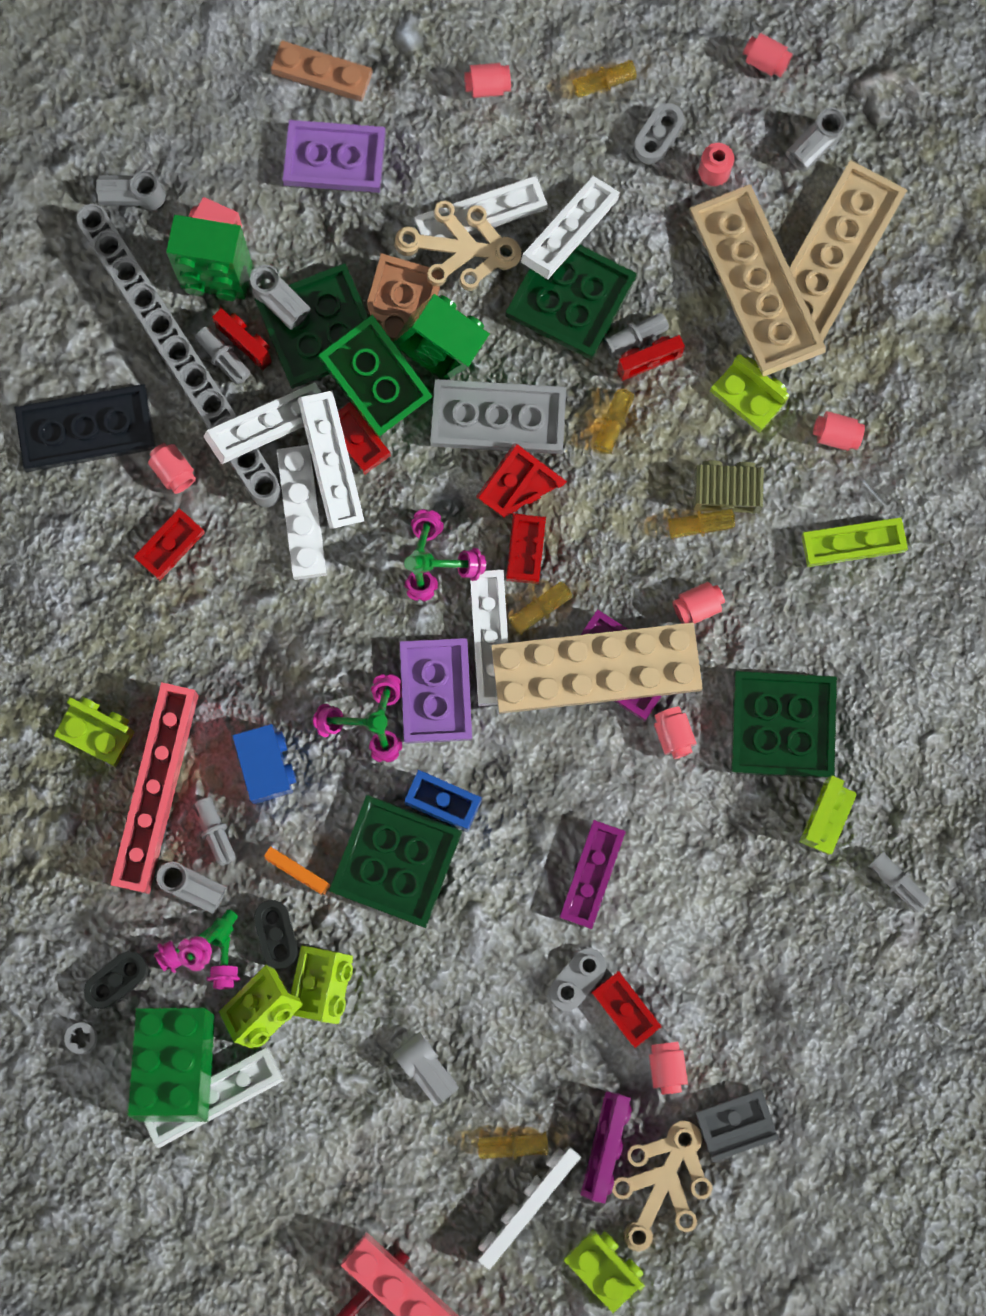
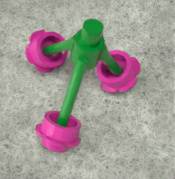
(420, 582)
(384, 744)
(197, 952)

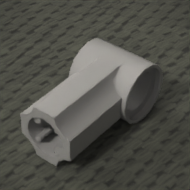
(816, 140)
(128, 189)
(279, 297)
(194, 887)
(421, 1063)

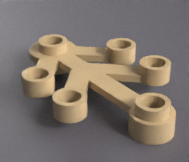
(462, 247)
(664, 1180)

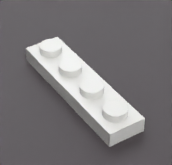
(501, 205)
(570, 227)
(258, 426)
(331, 459)
(301, 512)
(488, 629)
(227, 1091)
(517, 1217)

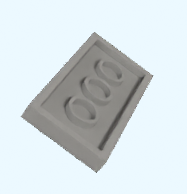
(498, 416)

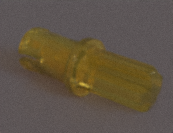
(604, 79)
(614, 421)
(701, 523)
(540, 607)
(513, 1145)

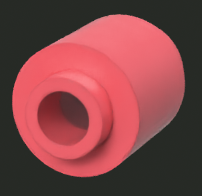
(767, 55)
(487, 80)
(716, 164)
(838, 431)
(171, 467)
(698, 603)
(674, 732)
(668, 1067)

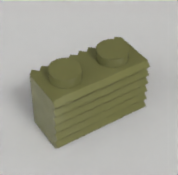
(728, 487)

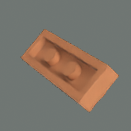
(321, 71)

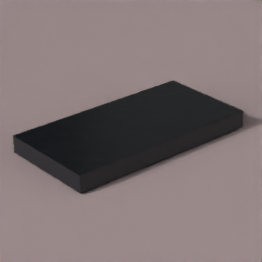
(85, 428)

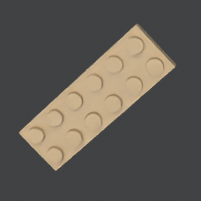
(843, 241)
(757, 280)
(596, 668)

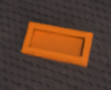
(297, 871)

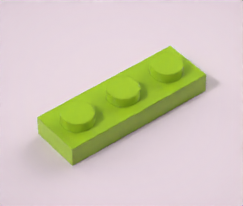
(854, 542)

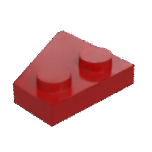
(518, 482)

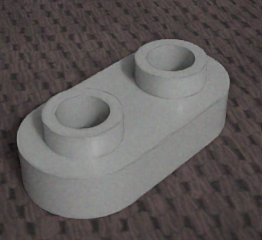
(657, 135)
(578, 979)

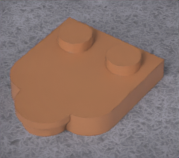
(398, 291)

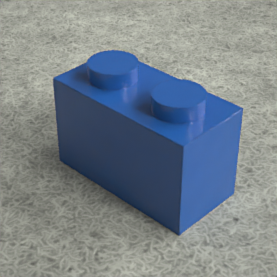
(264, 763)
(443, 801)

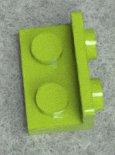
(749, 393)
(94, 732)
(828, 816)
(321, 984)
(259, 1009)
(605, 1270)

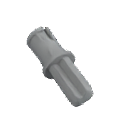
(636, 334)
(222, 355)
(213, 831)
(899, 882)

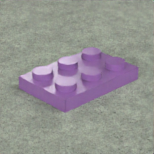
(334, 156)
(435, 691)

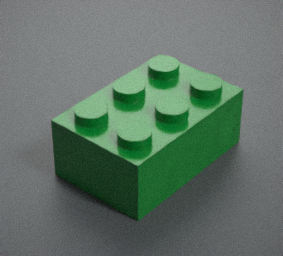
(209, 257)
(441, 337)
(374, 376)
(171, 1065)

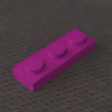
(592, 874)
(606, 1147)

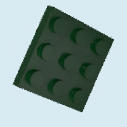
(575, 302)
(334, 313)
(783, 725)
(396, 861)

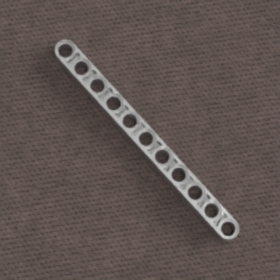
(170, 341)

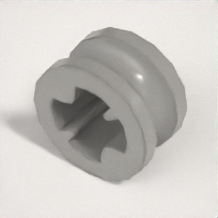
(74, 1047)

